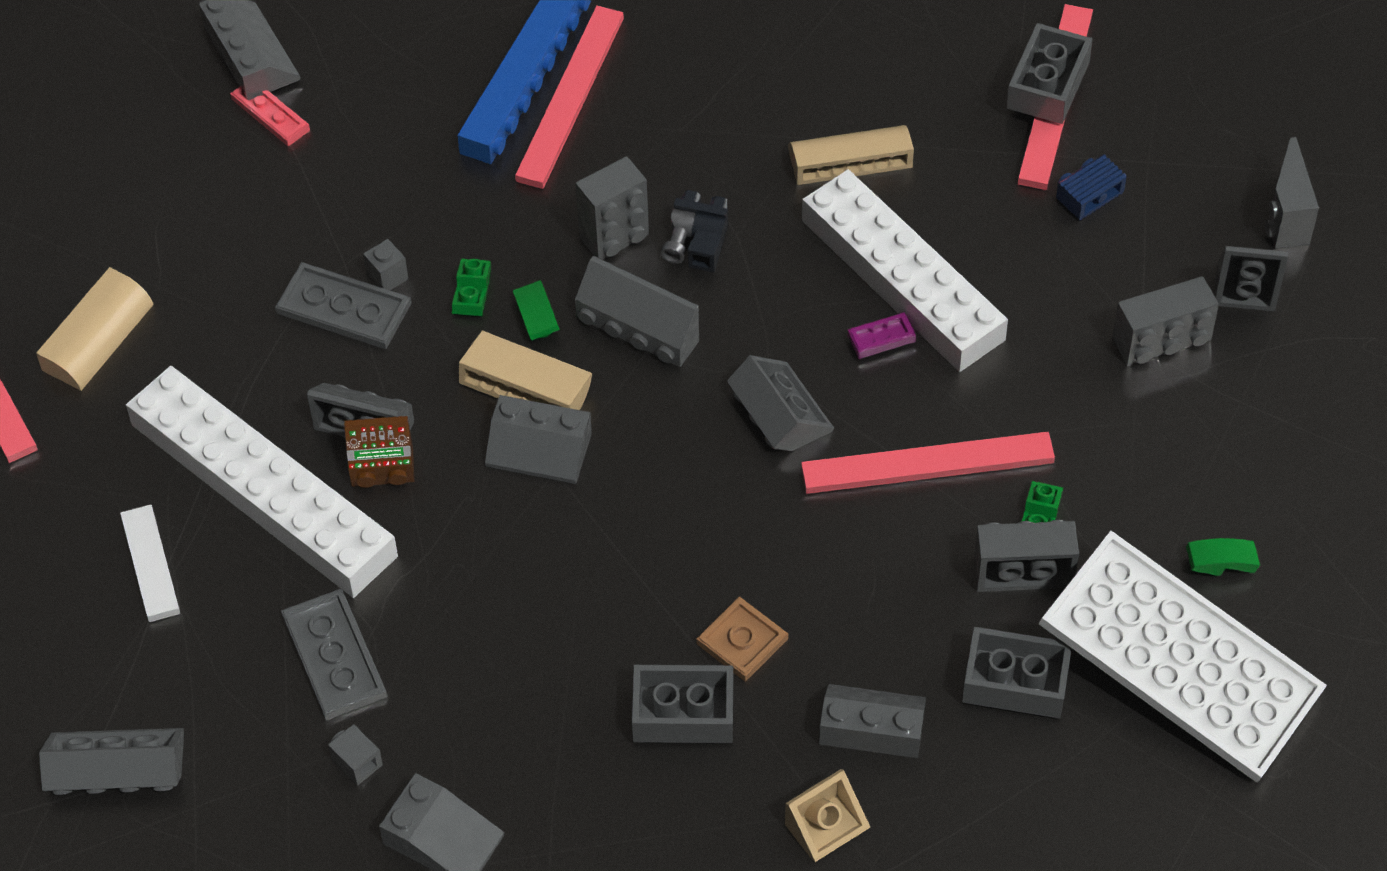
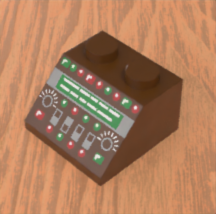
(379, 451)

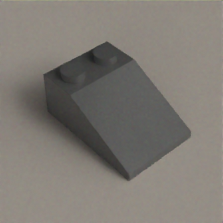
(1294, 203)
(1249, 278)
(438, 829)

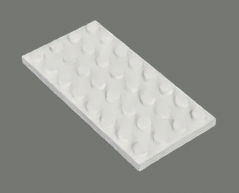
(1183, 655)

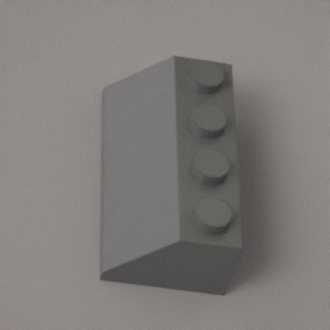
(247, 46)
(637, 312)
(112, 760)

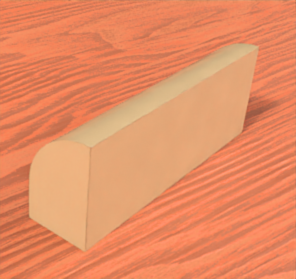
(859, 152)
(94, 329)
(518, 372)

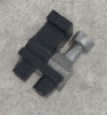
(702, 223)

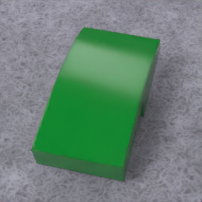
(471, 287)
(536, 310)
(1042, 502)
(1216, 555)

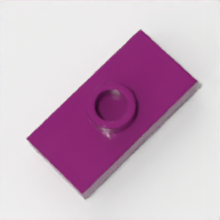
(881, 335)

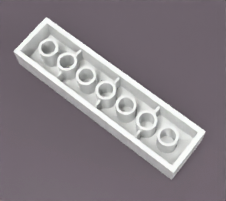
(904, 270)

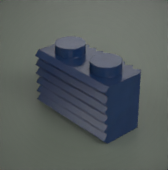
(1091, 186)

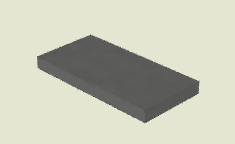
(343, 305)
(334, 654)

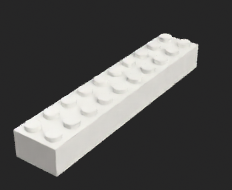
(262, 481)

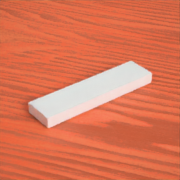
(150, 563)

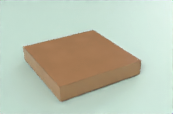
(742, 638)

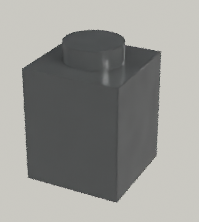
(385, 265)
(355, 754)

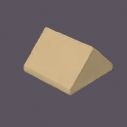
(825, 816)

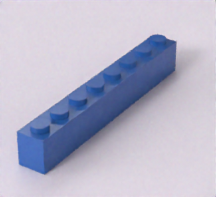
(518, 78)

